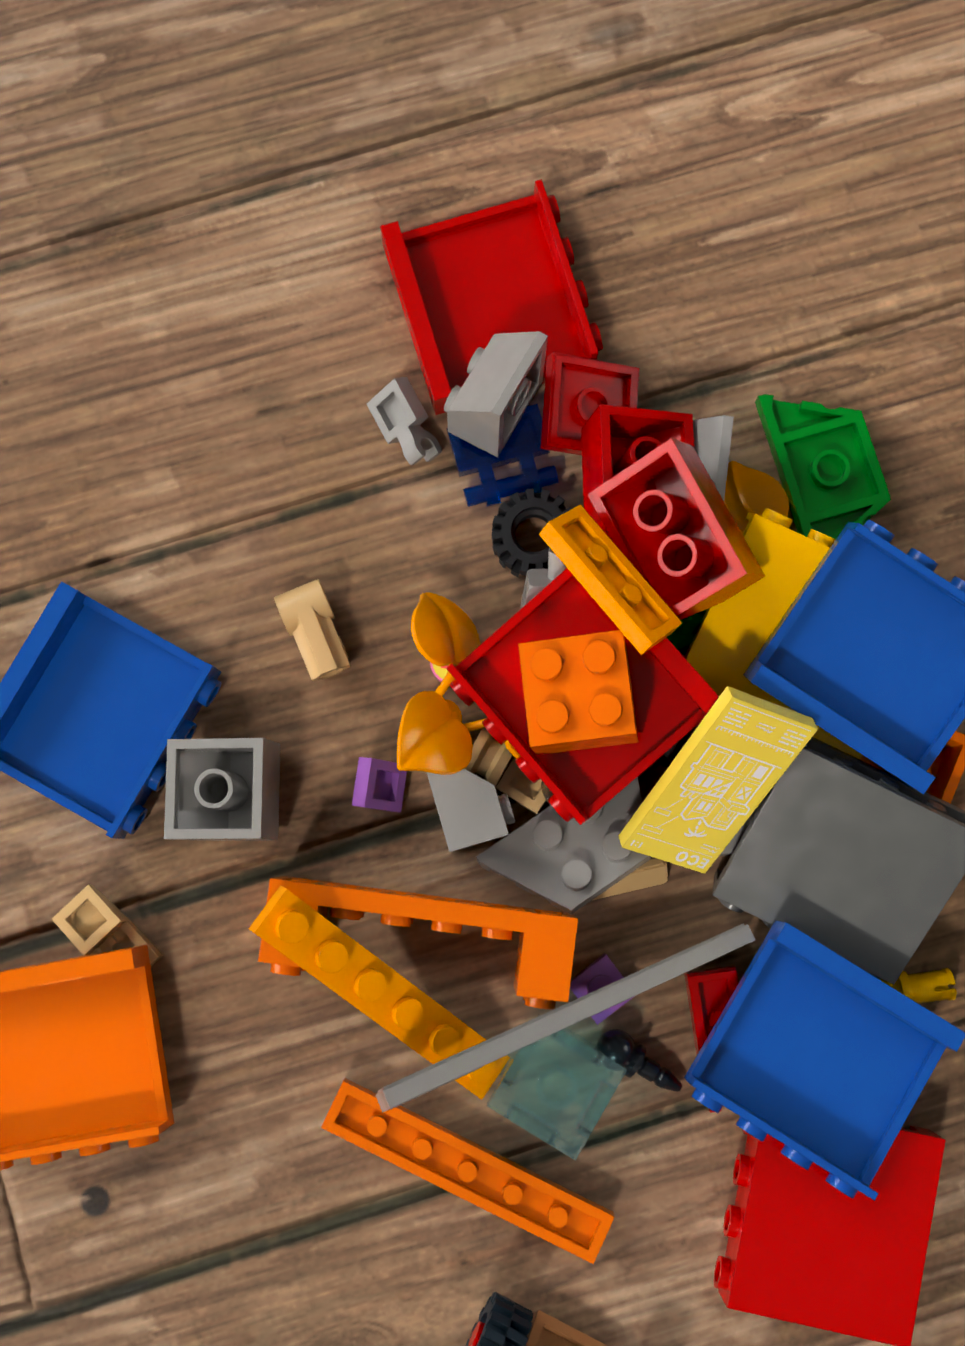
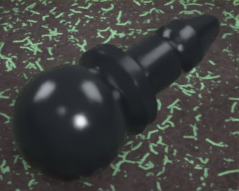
(622, 1049)

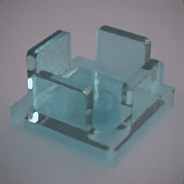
(557, 1089)

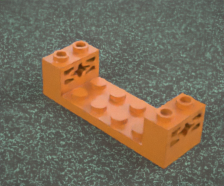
(544, 940)

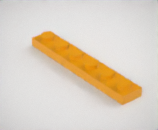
(370, 985)

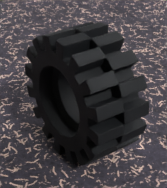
(508, 519)

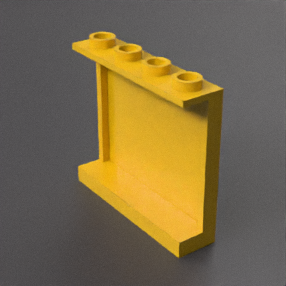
(740, 626)

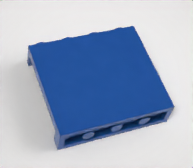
(873, 652)
(95, 708)
(820, 1058)

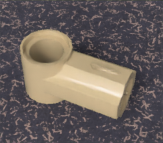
(309, 620)

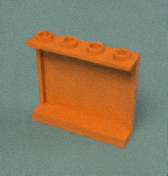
(81, 1057)

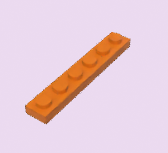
(469, 1171)

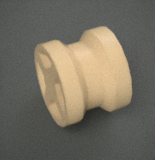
(488, 757)

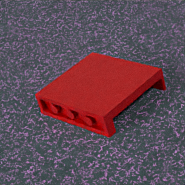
(485, 278)
(665, 688)
(828, 1258)

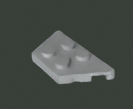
(569, 860)

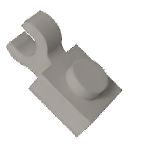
(399, 419)

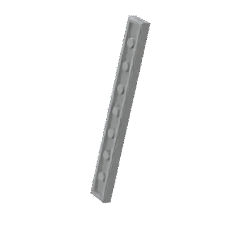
(560, 1018)

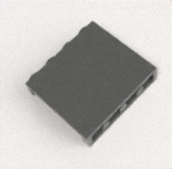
(848, 859)

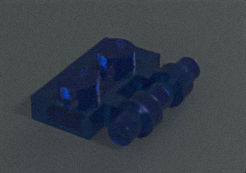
(521, 448)

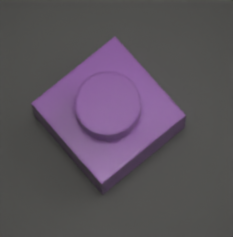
(379, 785)
(593, 977)

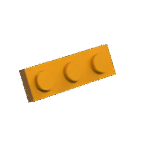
(610, 578)

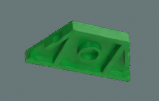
(823, 464)

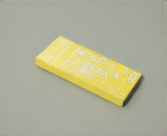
(717, 780)

